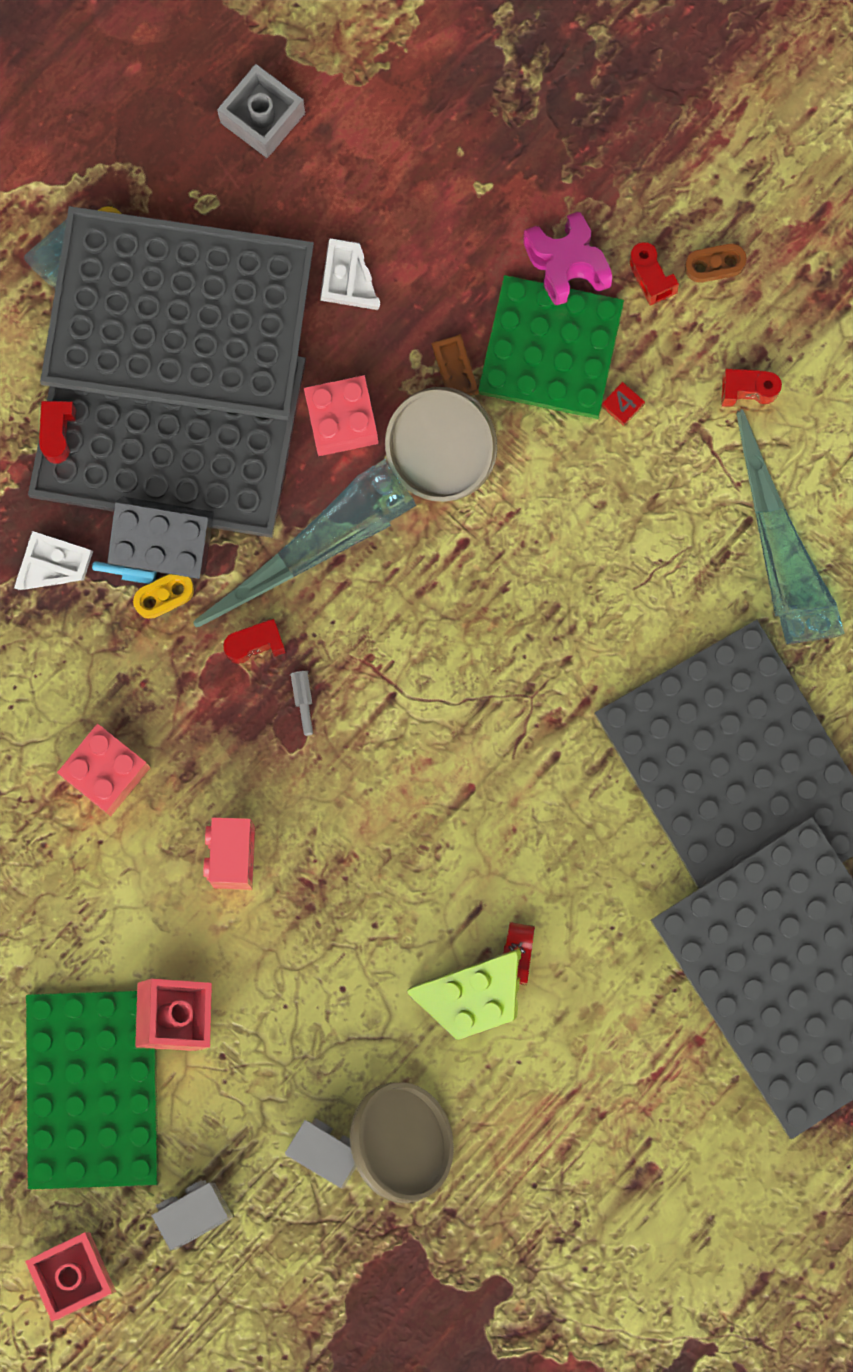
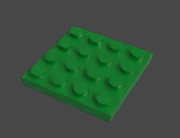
(551, 351)

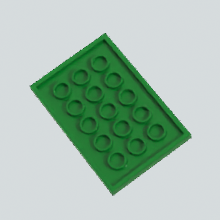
(89, 1093)

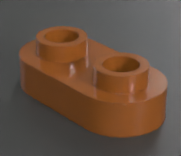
(714, 261)

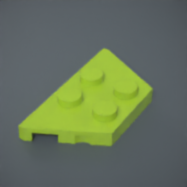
(473, 996)

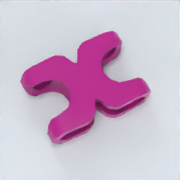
(567, 258)

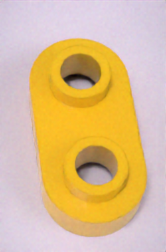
(162, 592)

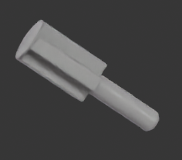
(303, 698)

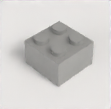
(261, 111)
(323, 1152)
(192, 1215)

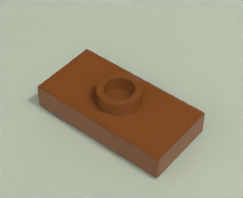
(455, 365)

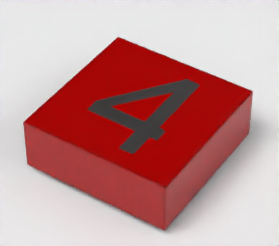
(623, 404)

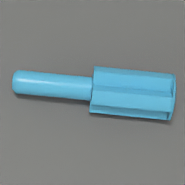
(127, 573)

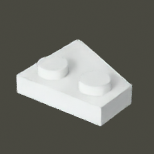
(346, 276)
(52, 563)

